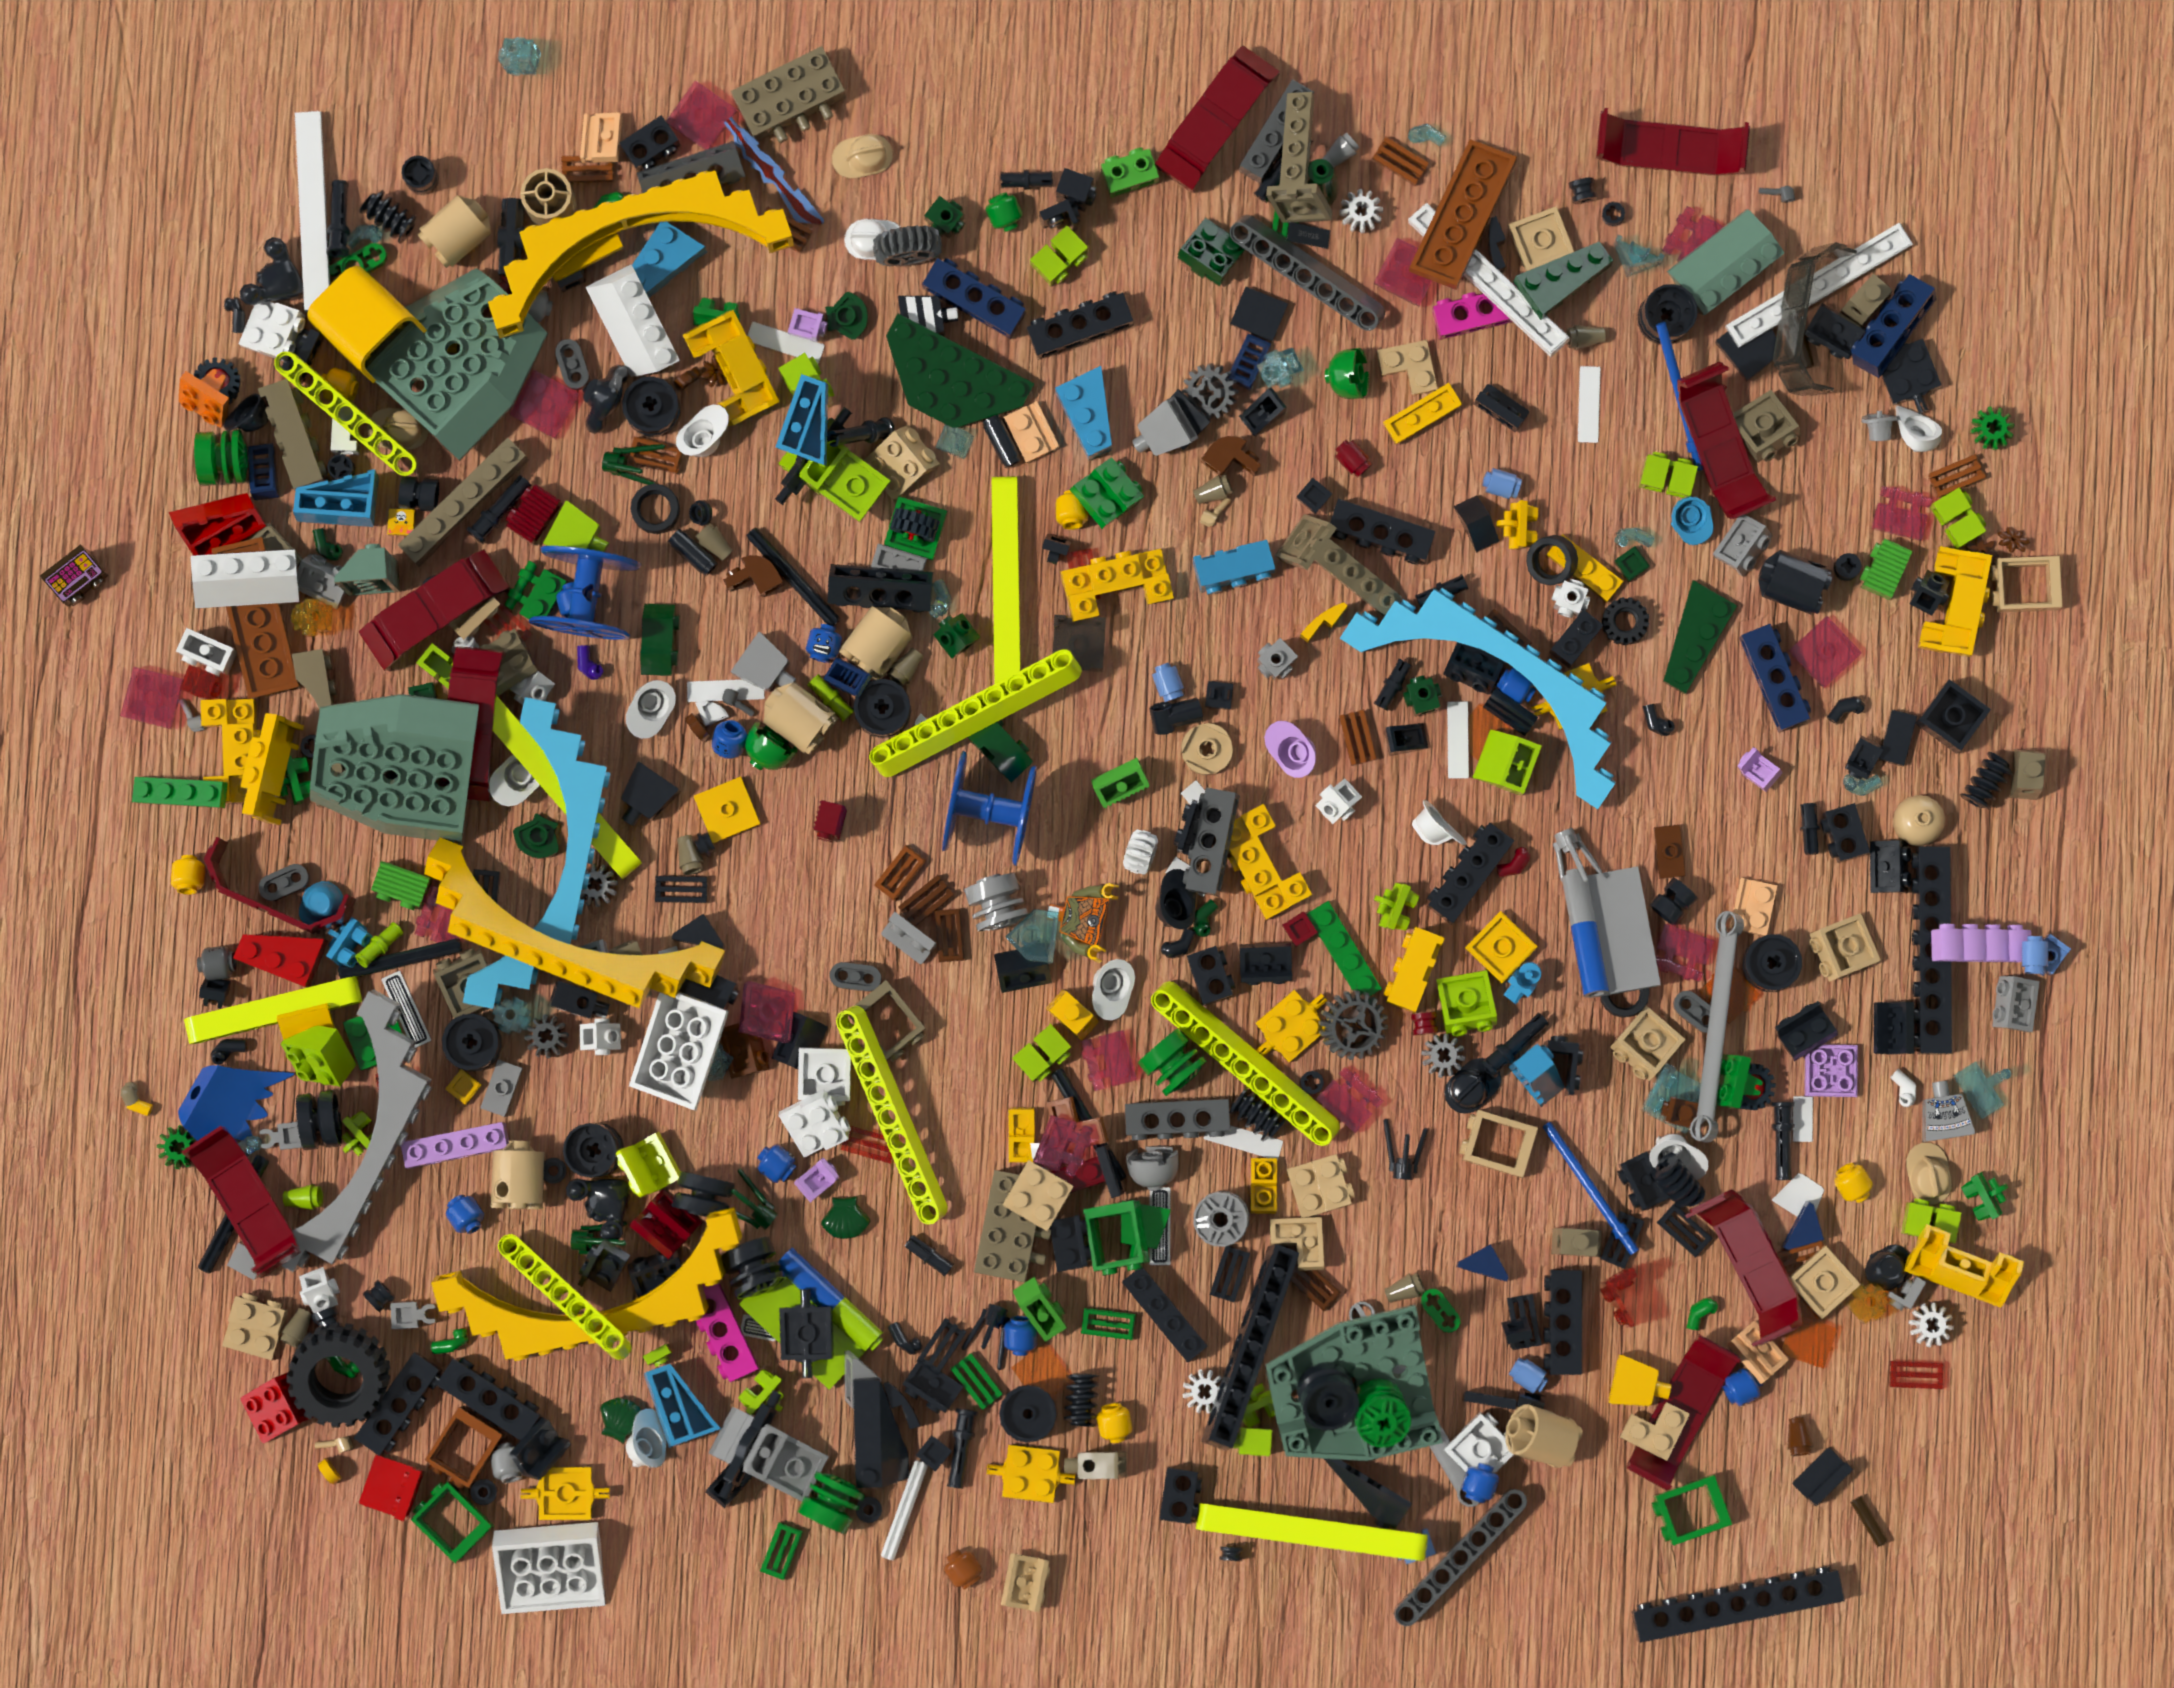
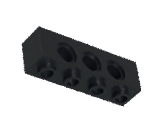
(1071, 337)
(1420, 536)
(869, 579)
(1164, 1314)
(1572, 1362)
(452, 1381)
(369, 1433)

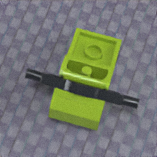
(843, 481)

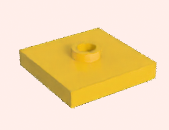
(727, 810)
(1501, 947)
(303, 1019)

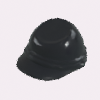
(248, 415)
(1887, 1267)

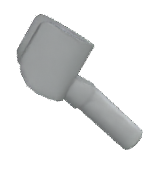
(193, 722)

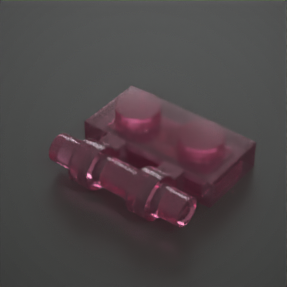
(1700, 233)
(1901, 521)
(441, 926)
(1685, 945)
(1116, 1057)
(1344, 1105)
(1055, 1142)

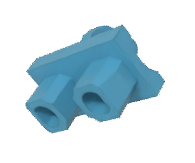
(346, 940)
(1523, 981)

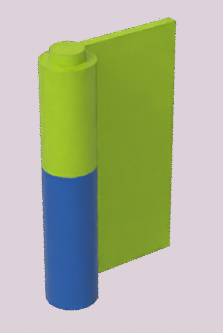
(850, 1326)

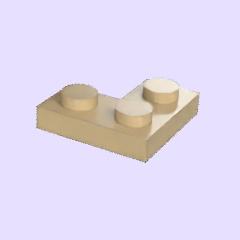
(1414, 360)
(1303, 1233)
(1656, 1438)

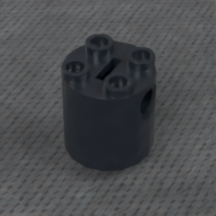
(1794, 581)

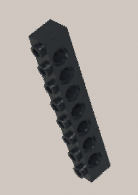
(1940, 860)
(1250, 1347)
(1829, 1593)

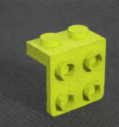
(648, 1165)

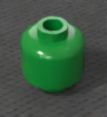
(1004, 211)

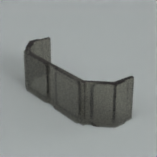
(1794, 316)

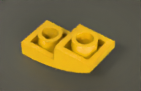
(1263, 1185)

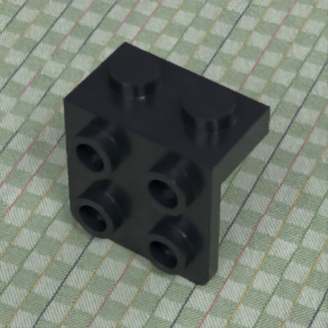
(1186, 836)
(719, 994)
(1560, 1045)

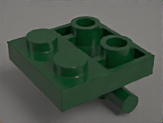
(1210, 252)

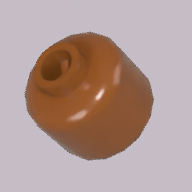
(962, 1569)

